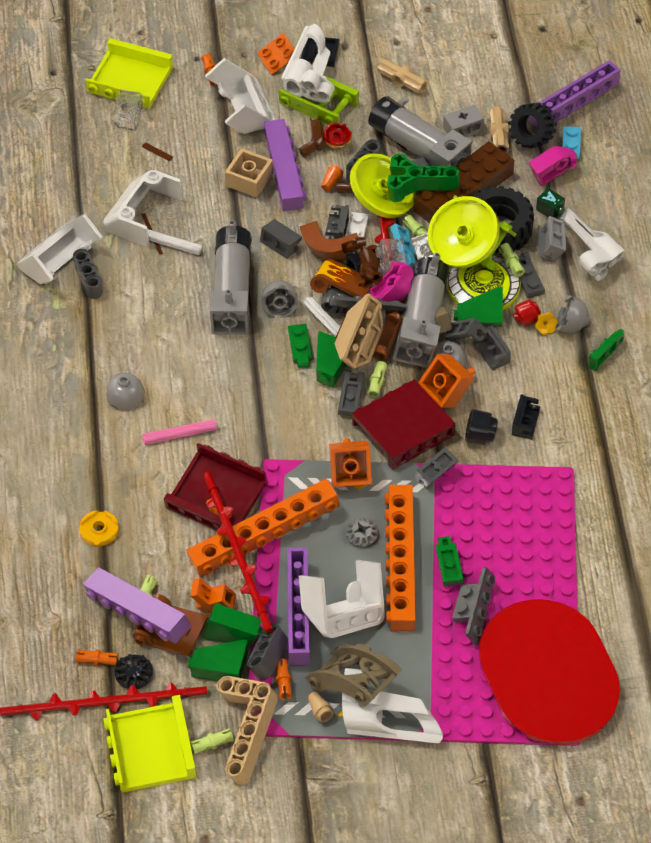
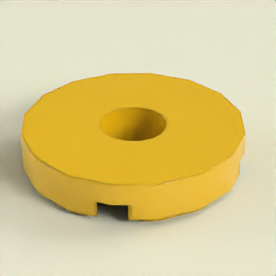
(101, 537)

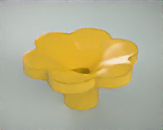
(546, 323)

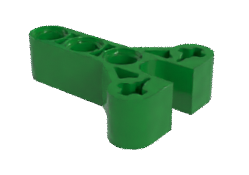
(409, 177)

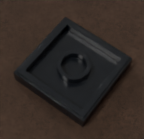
(311, 49)

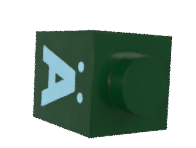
(550, 203)

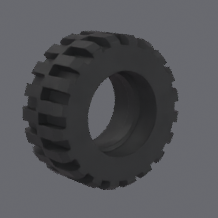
(514, 207)

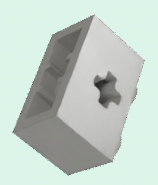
(464, 121)

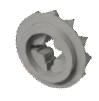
(358, 538)

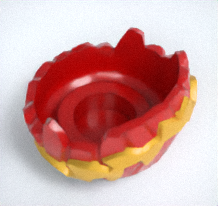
(337, 135)

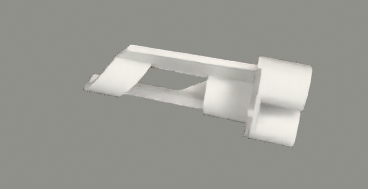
(307, 79)
(603, 250)
(368, 719)

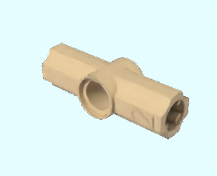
(402, 76)
(499, 129)

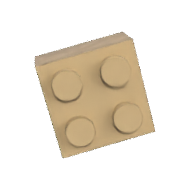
(249, 173)

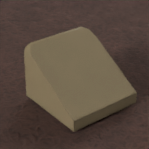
(442, 319)

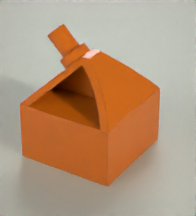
(446, 380)
(350, 463)

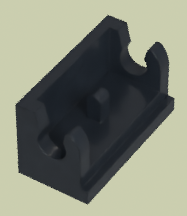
(525, 417)

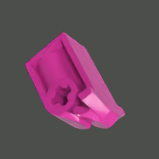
(553, 163)
(394, 283)

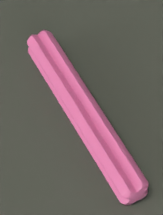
(180, 431)

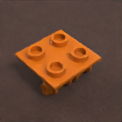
(276, 53)

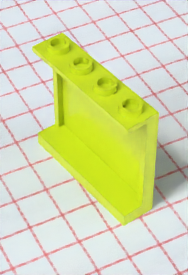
(130, 69)
(150, 746)

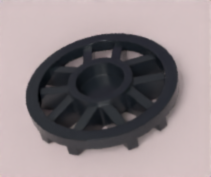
(133, 671)

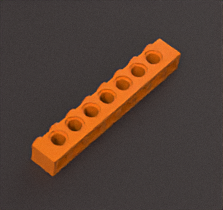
(270, 518)
(400, 618)

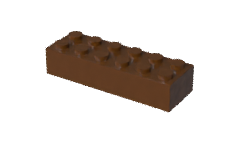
(478, 171)

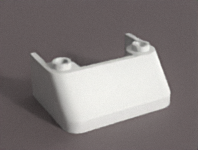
(245, 94)
(121, 216)
(58, 249)
(360, 610)

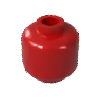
(526, 312)

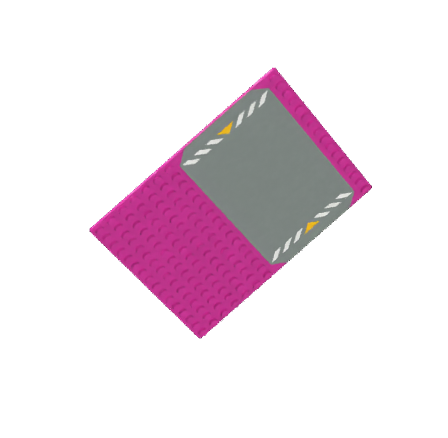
(498, 516)

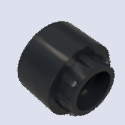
(481, 427)

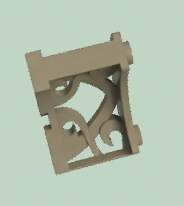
(353, 685)

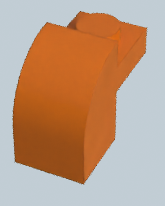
(207, 596)

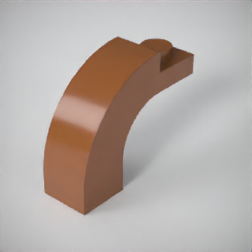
(324, 247)

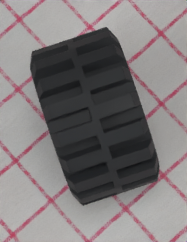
(519, 125)

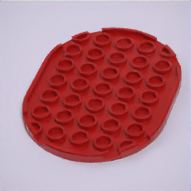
(549, 671)

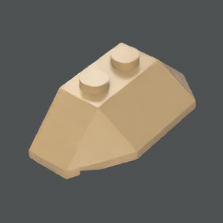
(360, 332)

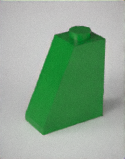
(485, 308)
(329, 365)
(232, 625)
(219, 660)

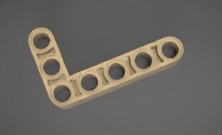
(251, 723)

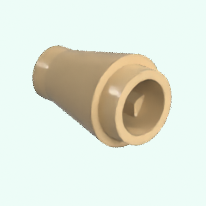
(321, 708)

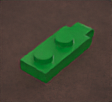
(299, 345)
(606, 348)
(448, 562)

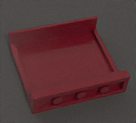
(404, 423)
(236, 483)

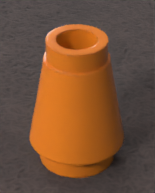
(332, 176)

